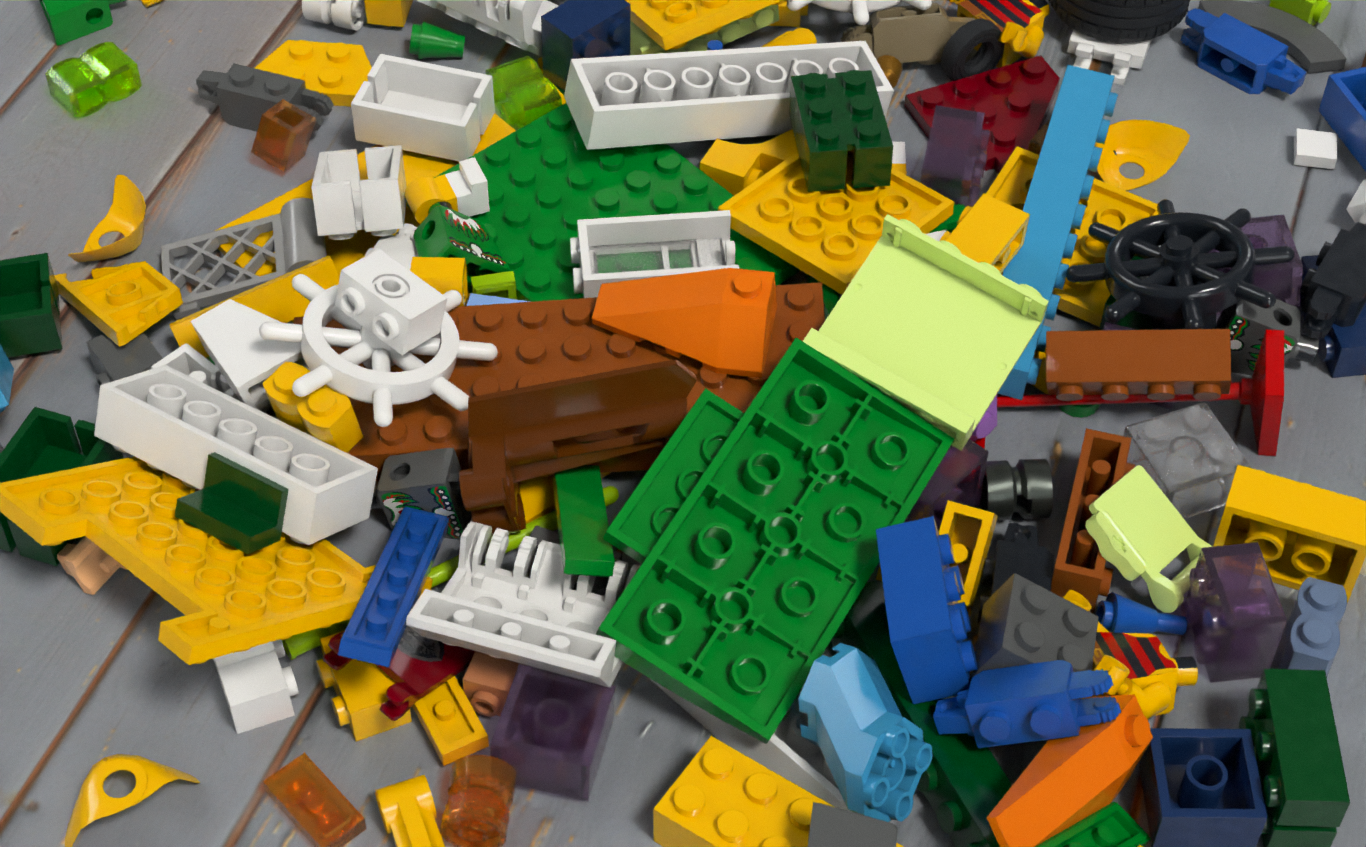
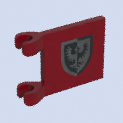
(416, 668)

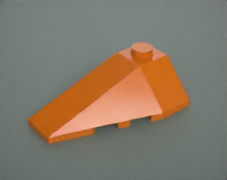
(705, 315)
(1072, 778)

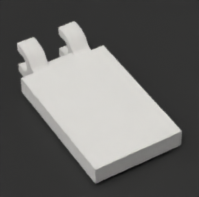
(1121, 54)

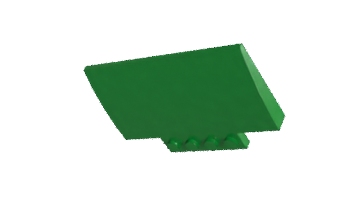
(763, 535)

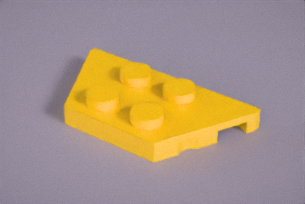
(325, 67)
(122, 299)

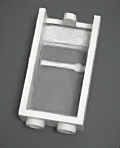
(649, 247)

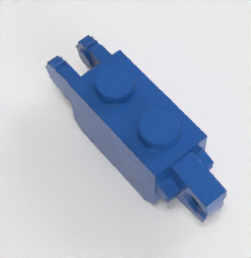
(1240, 53)
(1027, 704)

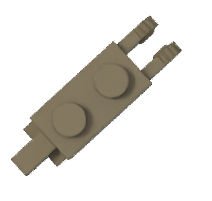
(908, 33)

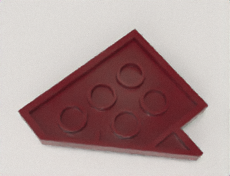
(1010, 96)

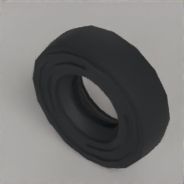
(964, 41)

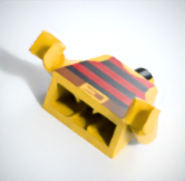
(1017, 19)
(1139, 665)

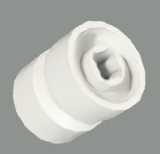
(343, 13)

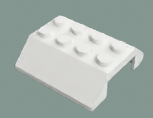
(511, 20)
(522, 617)

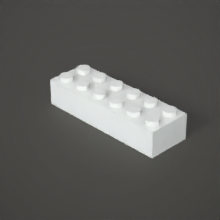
(180, 421)

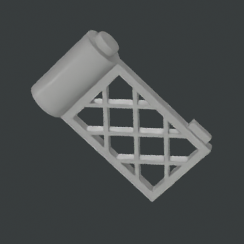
(293, 241)

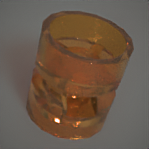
(478, 802)

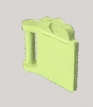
(1143, 534)

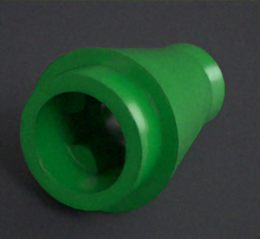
(435, 42)

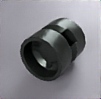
(1018, 489)

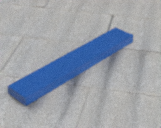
(394, 587)

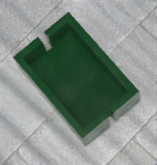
(837, 118)
(29, 306)
(44, 446)
(1297, 758)

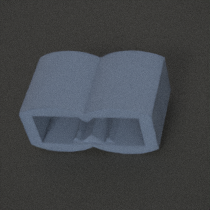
(1314, 626)

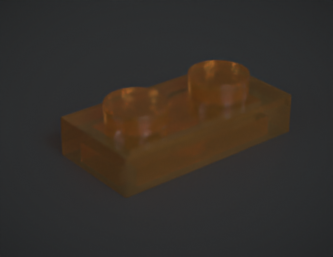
(314, 804)

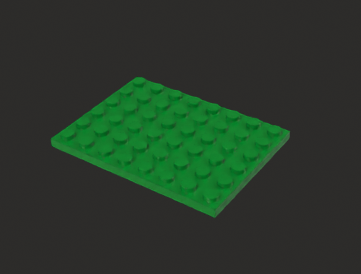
(549, 180)

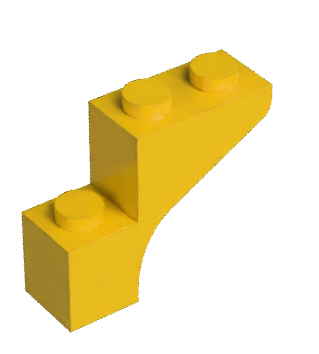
(739, 165)

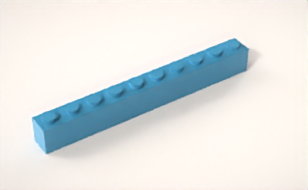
(1054, 201)

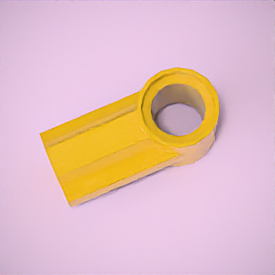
(409, 813)

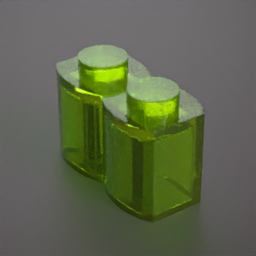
(93, 79)
(522, 92)

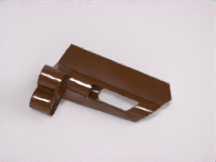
(534, 427)

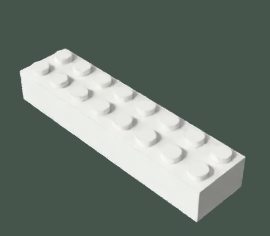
(701, 92)

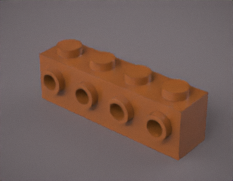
(1138, 363)
(1078, 560)

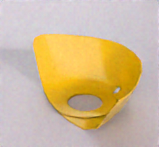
(1142, 142)
(125, 217)
(95, 803)

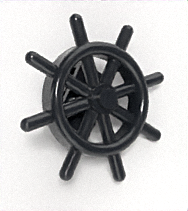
(1182, 274)

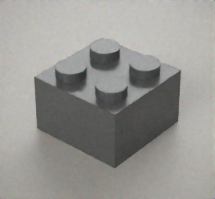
(1033, 626)

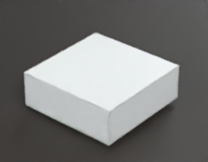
(1315, 148)

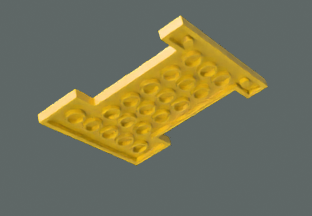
(225, 594)

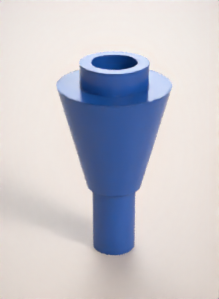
(1127, 616)

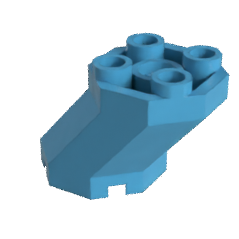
(862, 734)

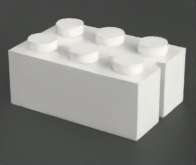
(423, 107)
(352, 204)

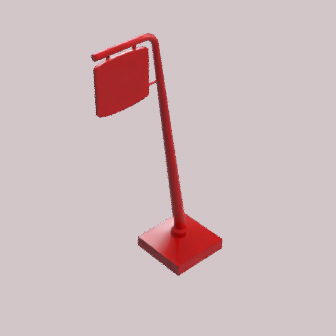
(1262, 392)

